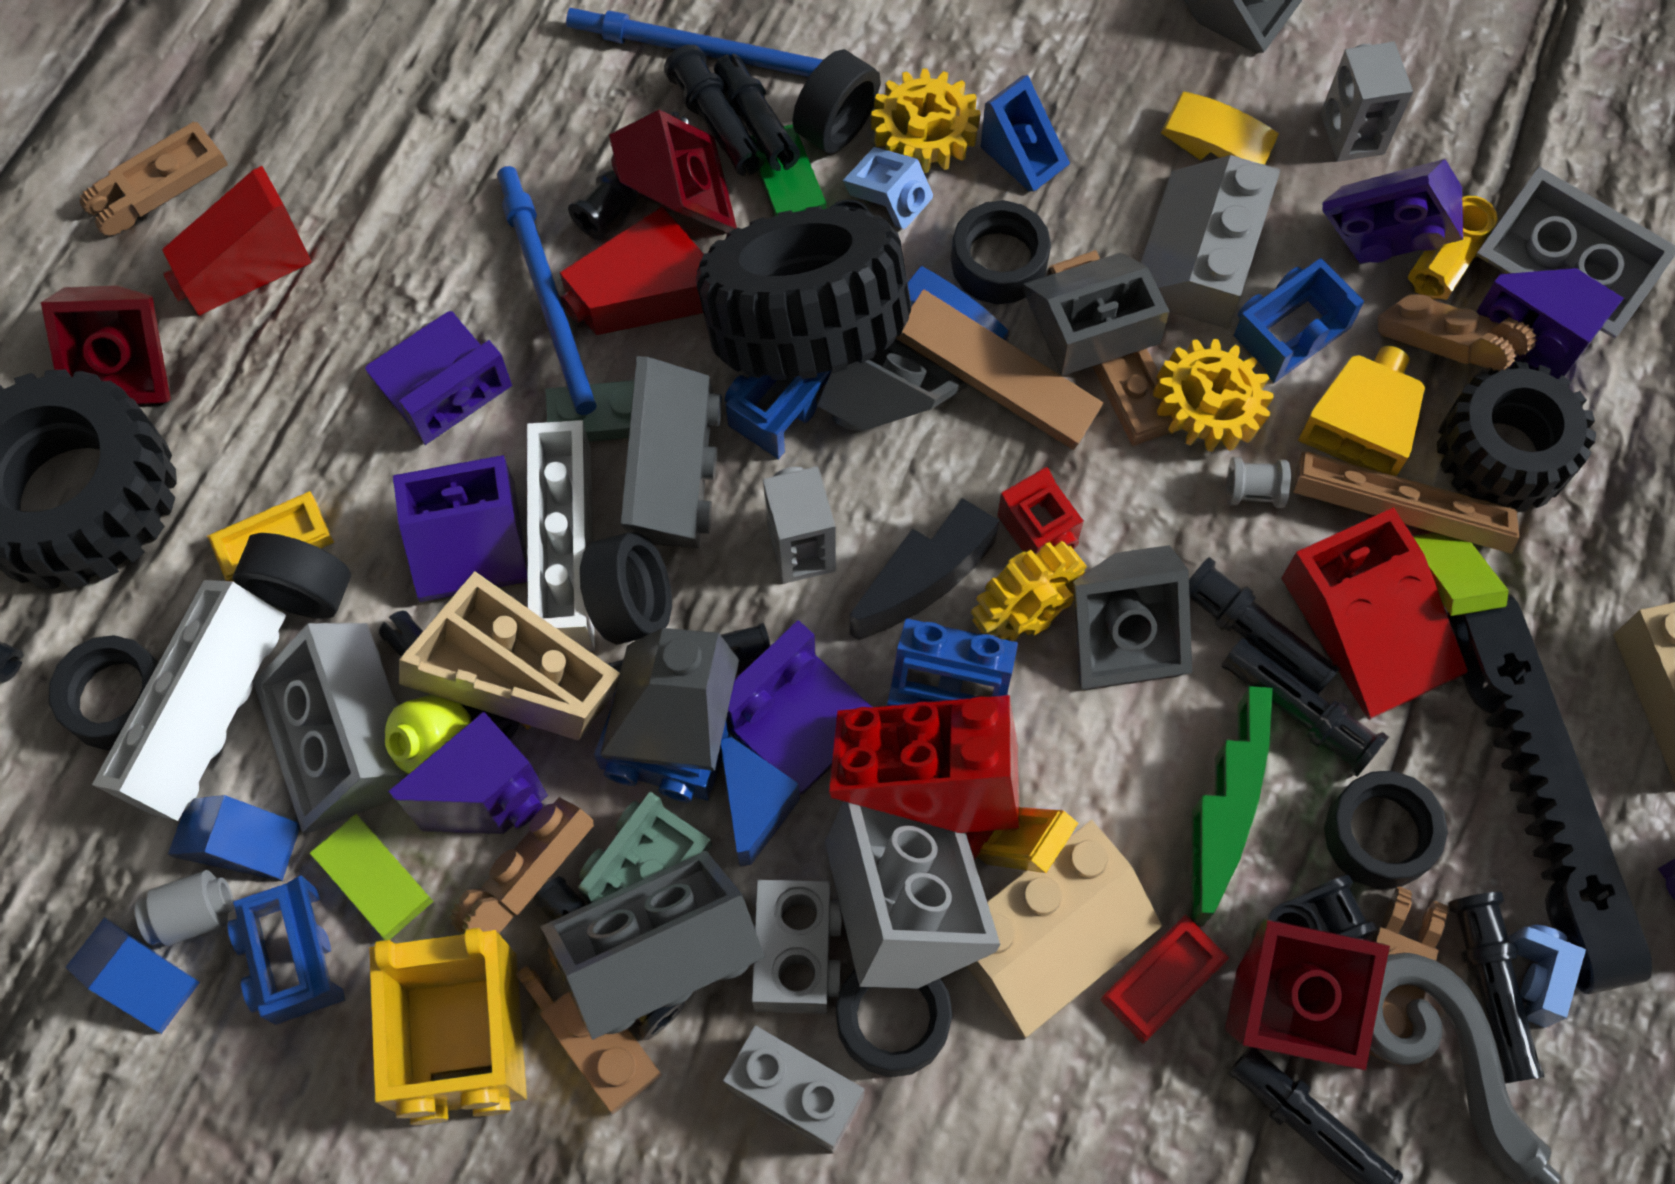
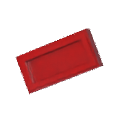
(1164, 979)

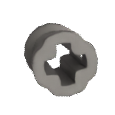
(1258, 482)

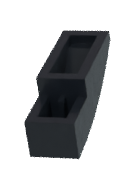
(924, 570)

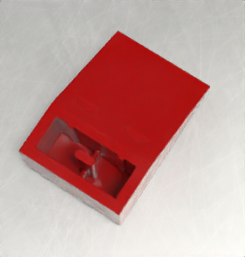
(1376, 612)
(931, 762)

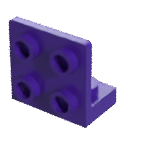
(439, 376)
(789, 707)

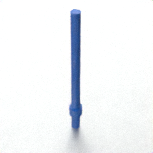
(617, 28)
(521, 215)

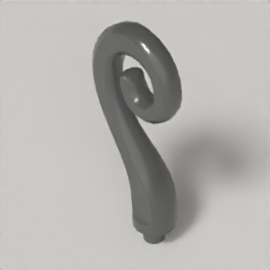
(1496, 1123)

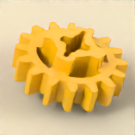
(929, 118)
(1212, 395)
(1028, 592)

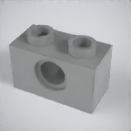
(794, 1088)

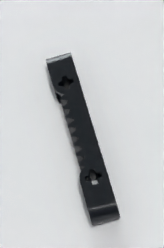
(1498, 651)

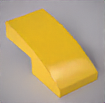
(1211, 126)

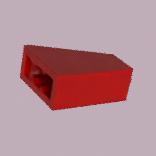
(235, 246)
(635, 278)

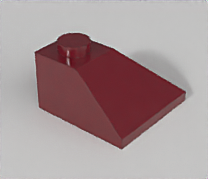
(674, 167)
(108, 335)
(1308, 994)

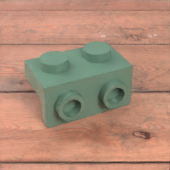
(646, 844)

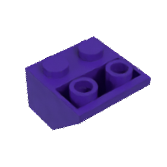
(1398, 212)
(1560, 307)
(460, 523)

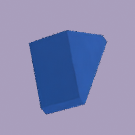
(1021, 135)
(758, 798)
(235, 837)
(131, 976)

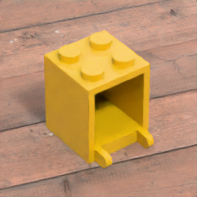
(442, 1012)

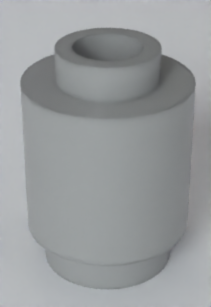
(184, 908)

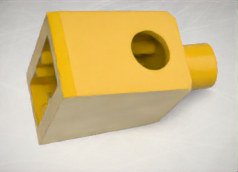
(1368, 413)

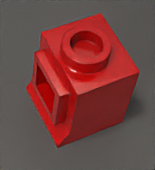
(1022, 524)

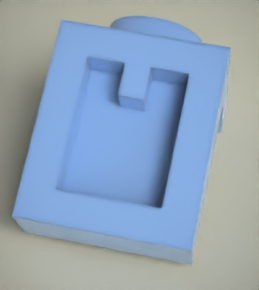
(891, 182)
(1552, 981)

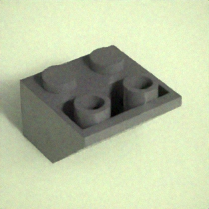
(1098, 311)

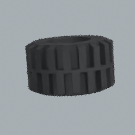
(1536, 406)

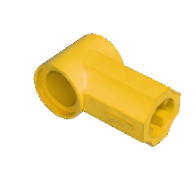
(1441, 269)

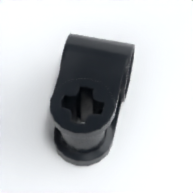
(1325, 908)

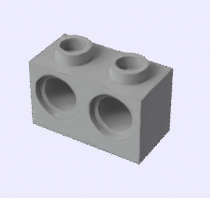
(1366, 101)
(800, 523)
(789, 946)

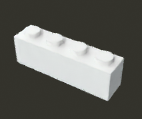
(559, 525)
(190, 700)

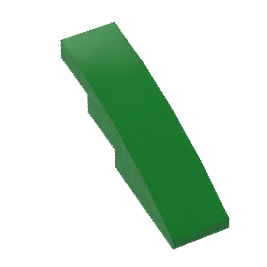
(1224, 820)

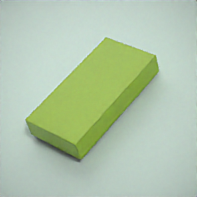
(1462, 575)
(371, 877)

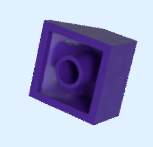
(472, 784)

